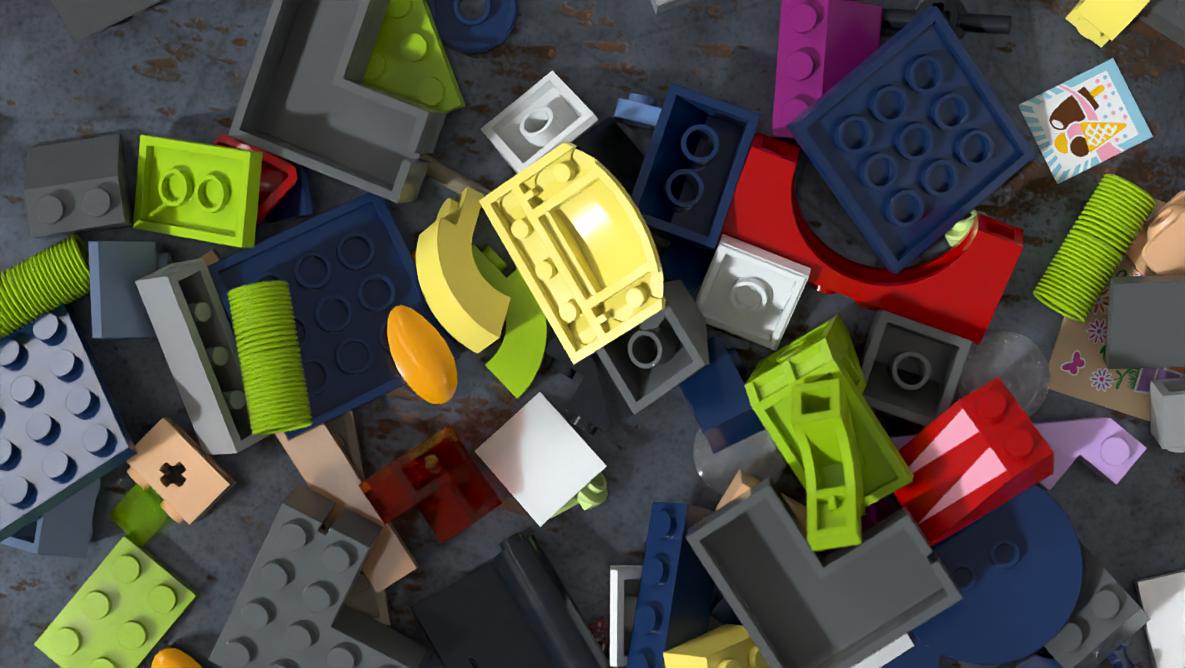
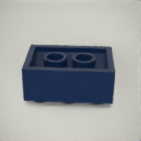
(693, 167)

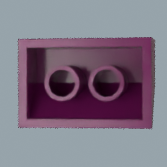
(816, 50)

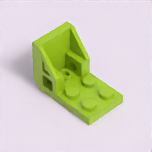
(820, 356)

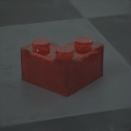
(438, 480)

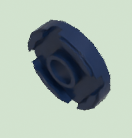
(475, 35)

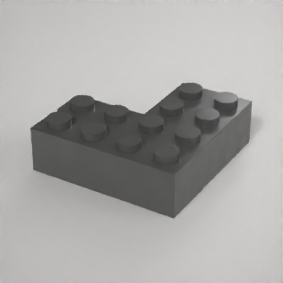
(316, 110)
(297, 596)
(812, 606)

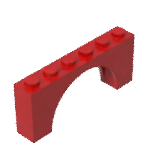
(946, 293)

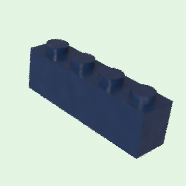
(672, 589)

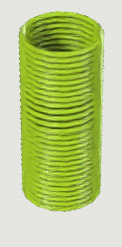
(1086, 261)
(43, 283)
(274, 365)

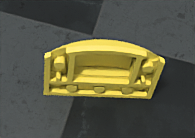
(579, 248)

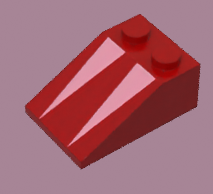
(972, 461)

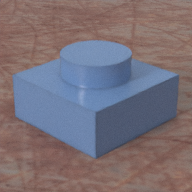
(637, 111)

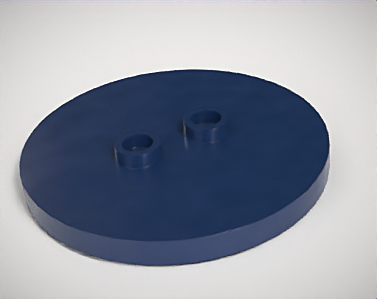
(1015, 579)

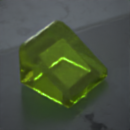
(140, 515)

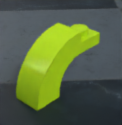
(526, 326)
(830, 464)

